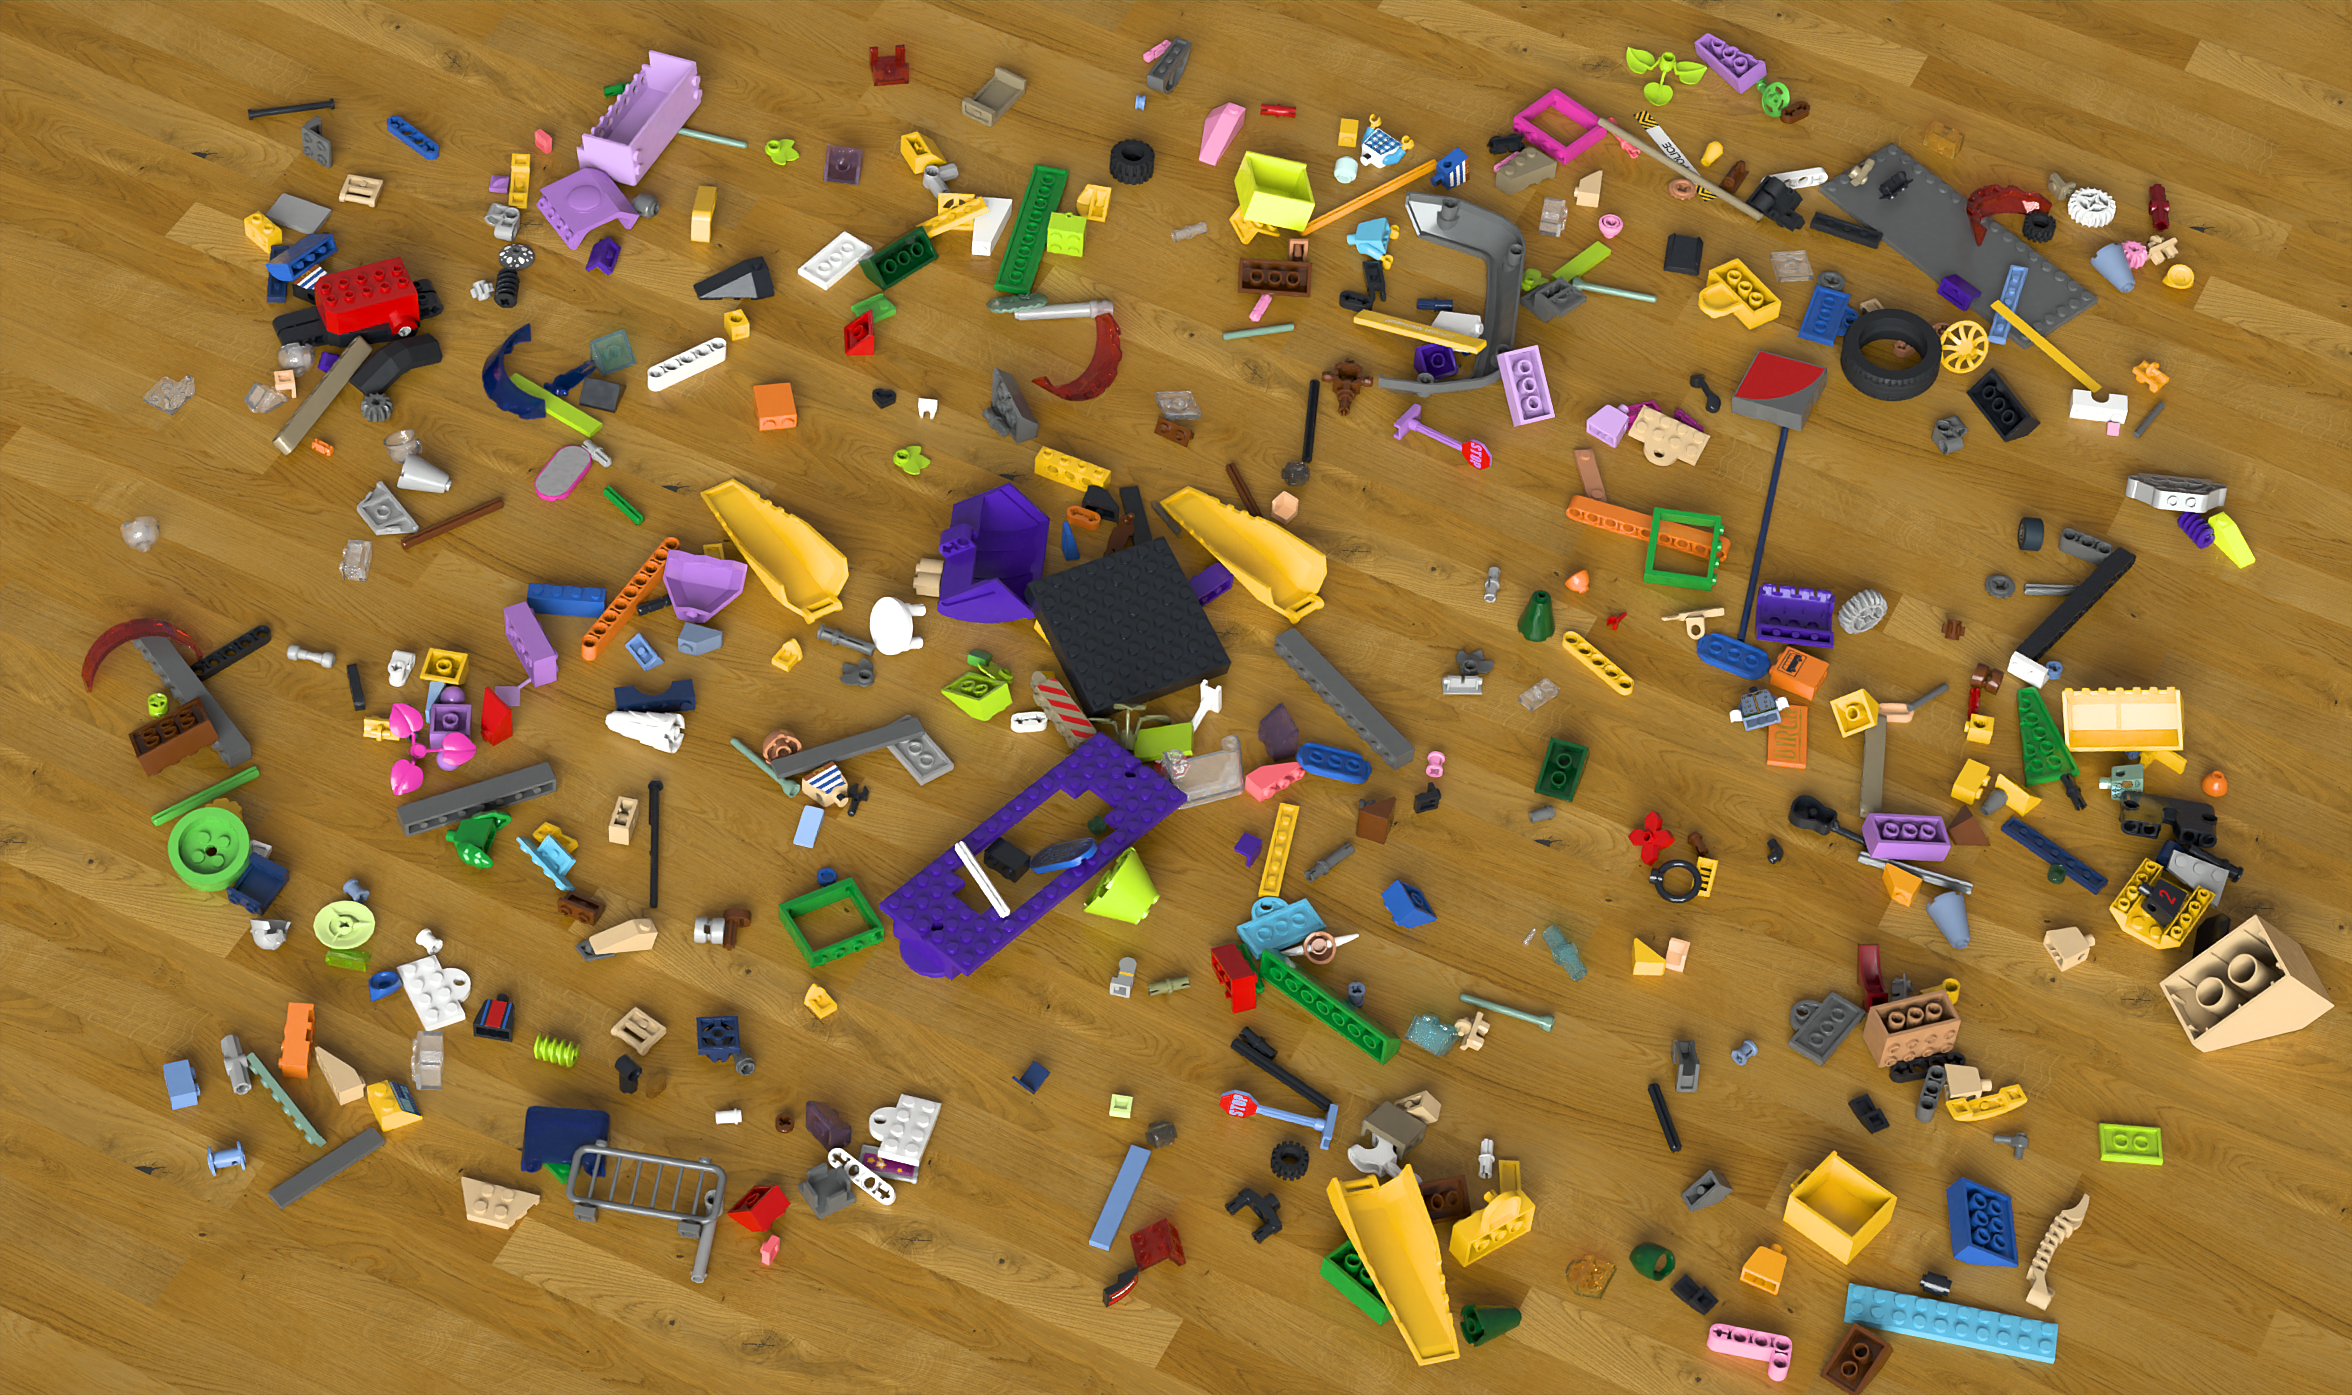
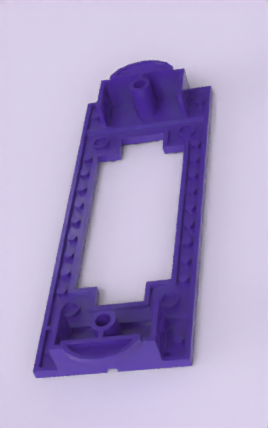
(948, 937)

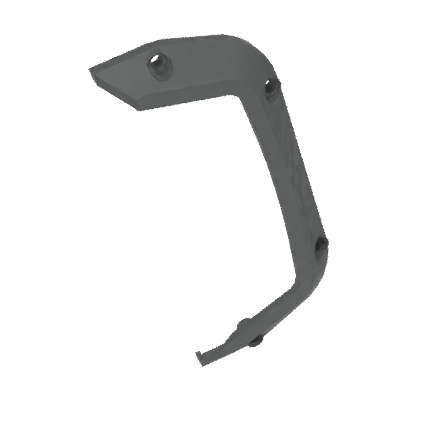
(1502, 248)

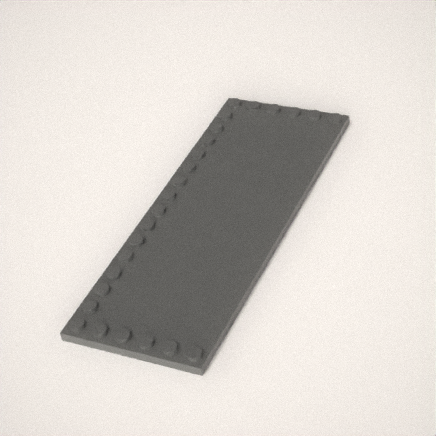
(1934, 234)

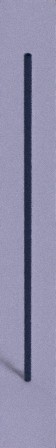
(1762, 535)

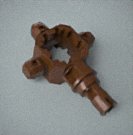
(1345, 389)

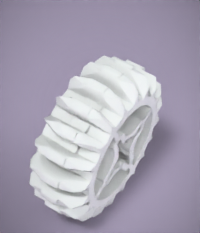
(2091, 207)

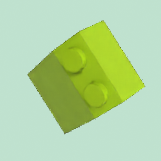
(978, 695)

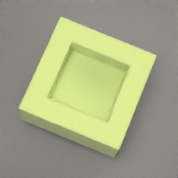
(1121, 1106)

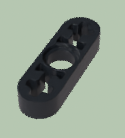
(355, 687)

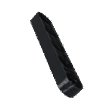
(234, 646)

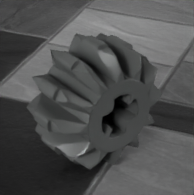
(377, 407)

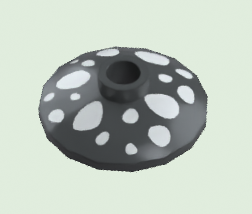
(516, 256)

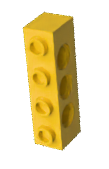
(1070, 470)

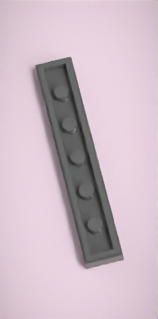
(326, 1168)

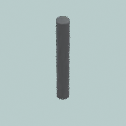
(2149, 419)
(1927, 697)

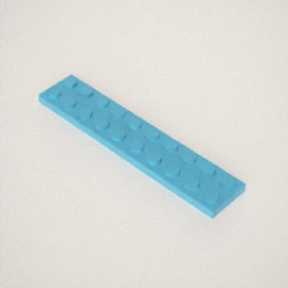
(1951, 1323)

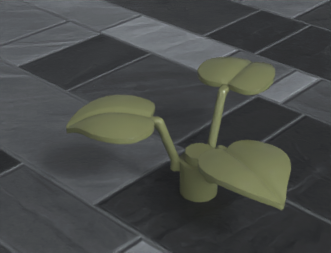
(1127, 738)

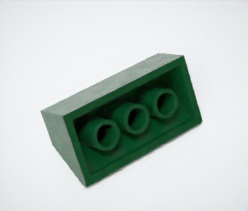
(899, 258)

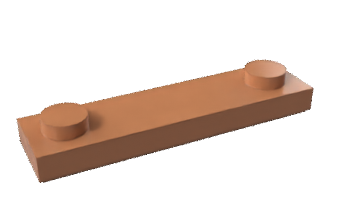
(1590, 475)

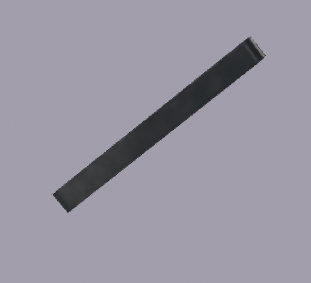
(2077, 604)

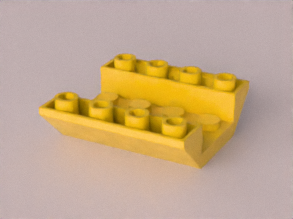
(2141, 925)

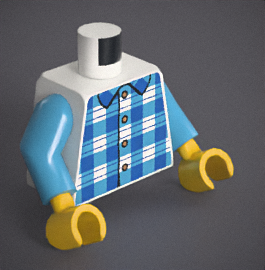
(1380, 147)

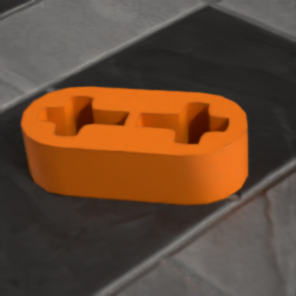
(1083, 517)

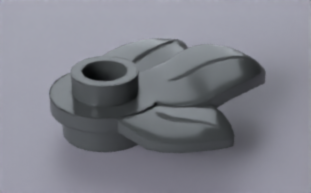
(1473, 663)
(858, 675)

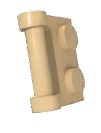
(362, 186)
(641, 1025)

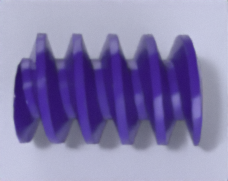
(2196, 529)

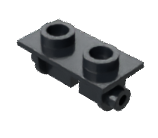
(1498, 144)
(1889, 189)

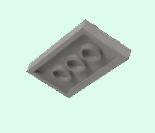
(921, 757)

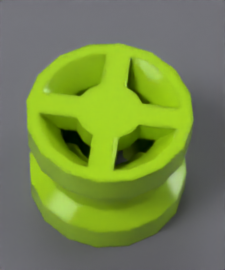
(158, 705)

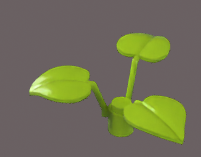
(1661, 94)

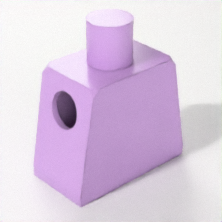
(1609, 424)

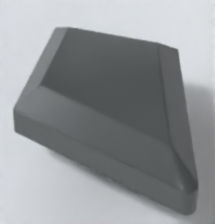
(588, 954)

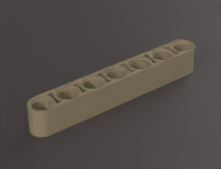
(1873, 768)

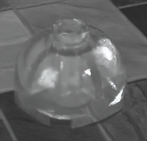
(296, 358)
(141, 534)

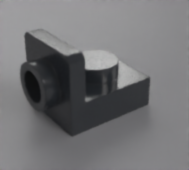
(1427, 801)

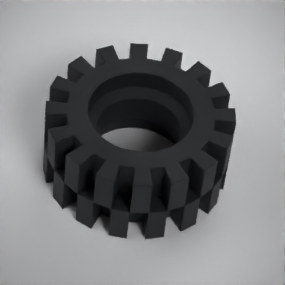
(2040, 234)
(1289, 1170)

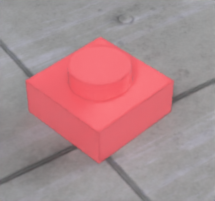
(543, 141)
(770, 1249)

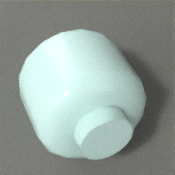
(1345, 169)

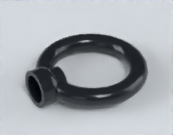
(1658, 874)

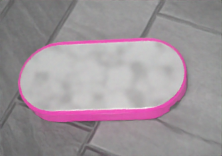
(562, 473)

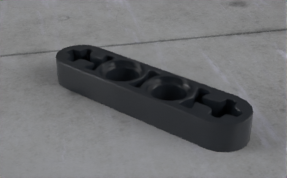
(1925, 1063)

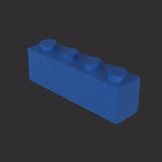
(567, 600)

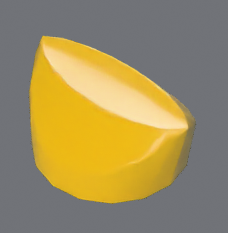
(2179, 277)

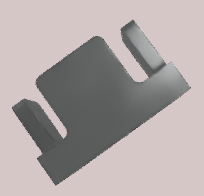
(827, 1190)

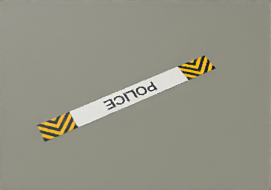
(1669, 148)

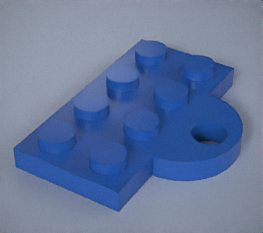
(1827, 316)

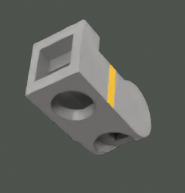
(1126, 975)

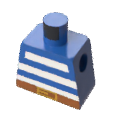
(1452, 170)

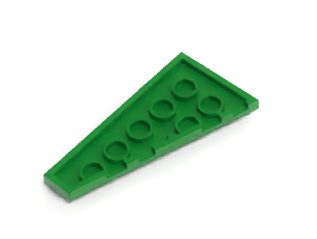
(2042, 745)

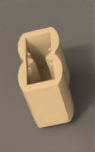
(929, 577)

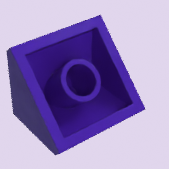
(1435, 360)

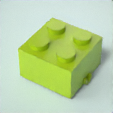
(1066, 234)

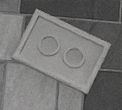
(298, 214)

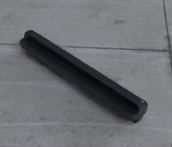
(1664, 1117)

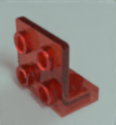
(1157, 1244)

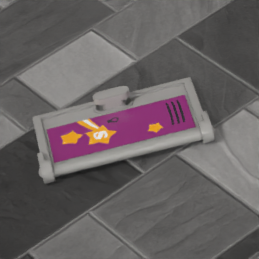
(885, 1167)

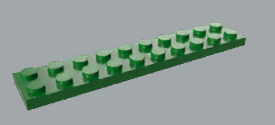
(1031, 230)

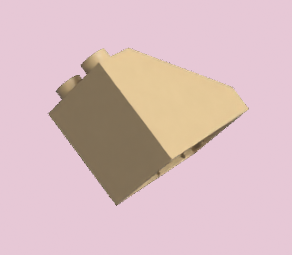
(2246, 988)

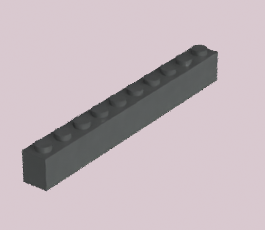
(185, 687)
(1344, 699)

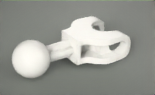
(1376, 1160)

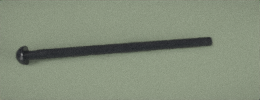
(654, 787)

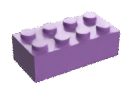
(531, 644)
(1906, 837)

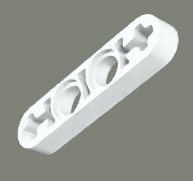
(1813, 176)
(861, 1177)

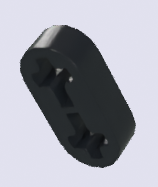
(1355, 301)

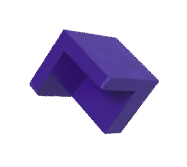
(1250, 847)

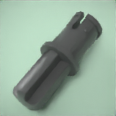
(995, 422)

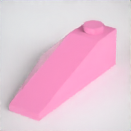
(1219, 131)

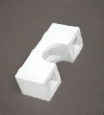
(2085, 407)

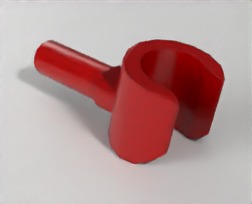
(1615, 620)

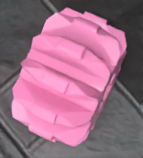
(2135, 253)

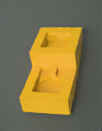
(549, 829)

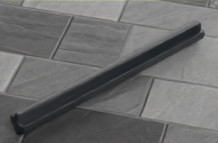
(1310, 421)
(1281, 1074)

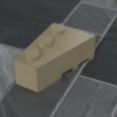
(1525, 169)

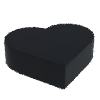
(883, 398)

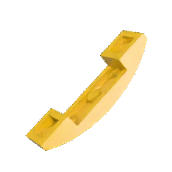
(519, 181)
(1987, 1106)

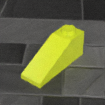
(2230, 540)

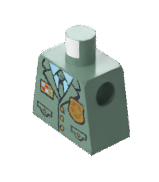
(2123, 779)

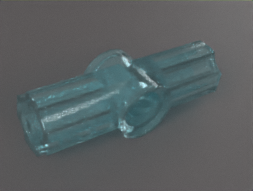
(1565, 953)

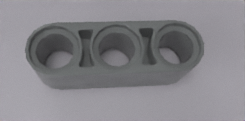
(2084, 546)
(1930, 1093)

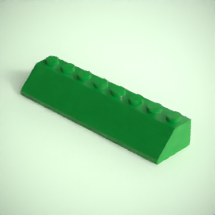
(1328, 1006)

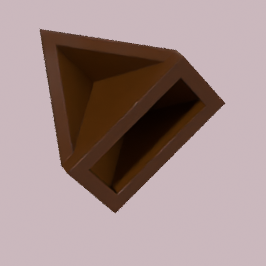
(1966, 830)

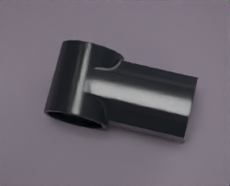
(628, 1073)

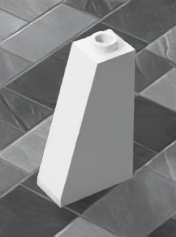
(990, 225)

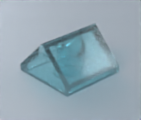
(612, 352)

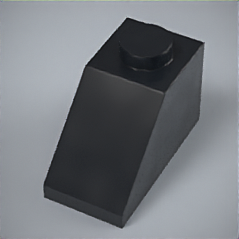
(1101, 502)

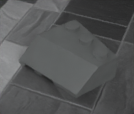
(1011, 406)

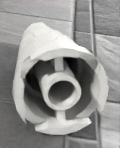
(649, 728)

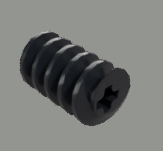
(507, 288)

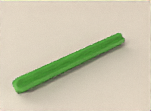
(205, 796)

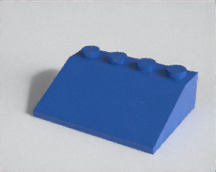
(1981, 1225)

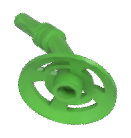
(1772, 97)

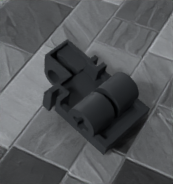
(1777, 203)

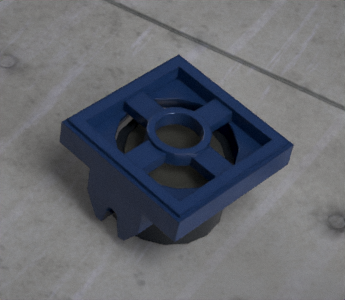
(718, 1040)

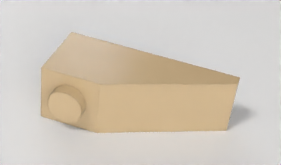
(628, 936)
(340, 1076)

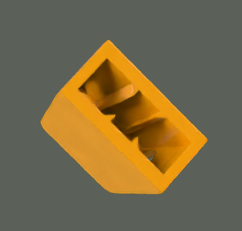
(1765, 1268)

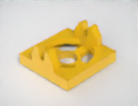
(944, 197)

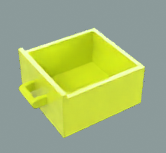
(1274, 191)

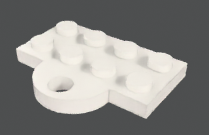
(435, 992)
(905, 1128)

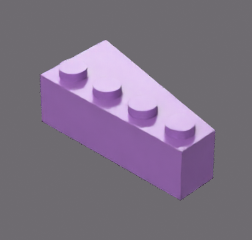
(1731, 64)

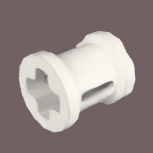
(429, 941)

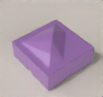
(499, 184)

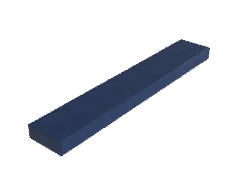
(2054, 854)

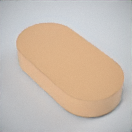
(1895, 712)

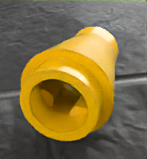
(1712, 152)

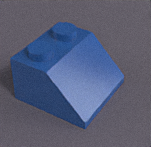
(1407, 905)

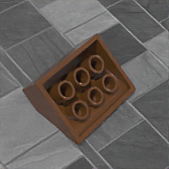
(173, 737)

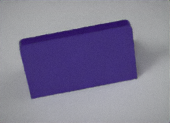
(604, 255)
(1958, 291)

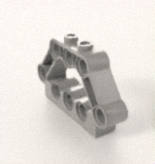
(2176, 492)

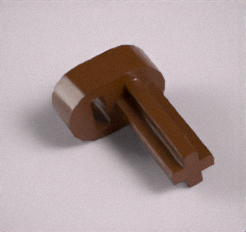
(733, 919)

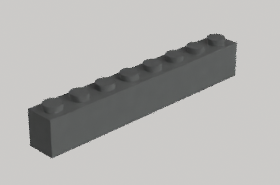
(482, 796)

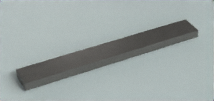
(847, 748)

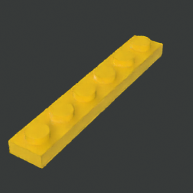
(1278, 851)

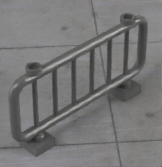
(689, 1229)

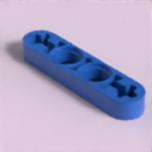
(398, 126)

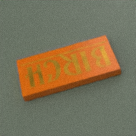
(1788, 738)

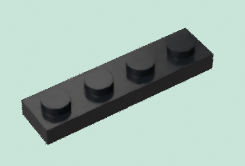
(1846, 230)

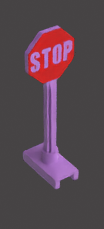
(1473, 450)

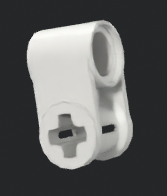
(400, 667)

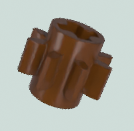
(1953, 629)

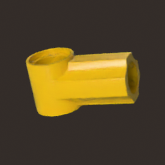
(1951, 987)

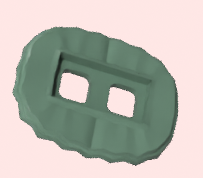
(1017, 303)

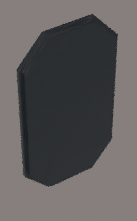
(2211, 932)

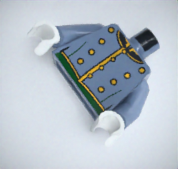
(1758, 709)

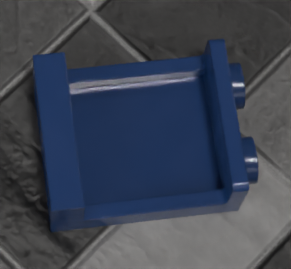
(258, 885)

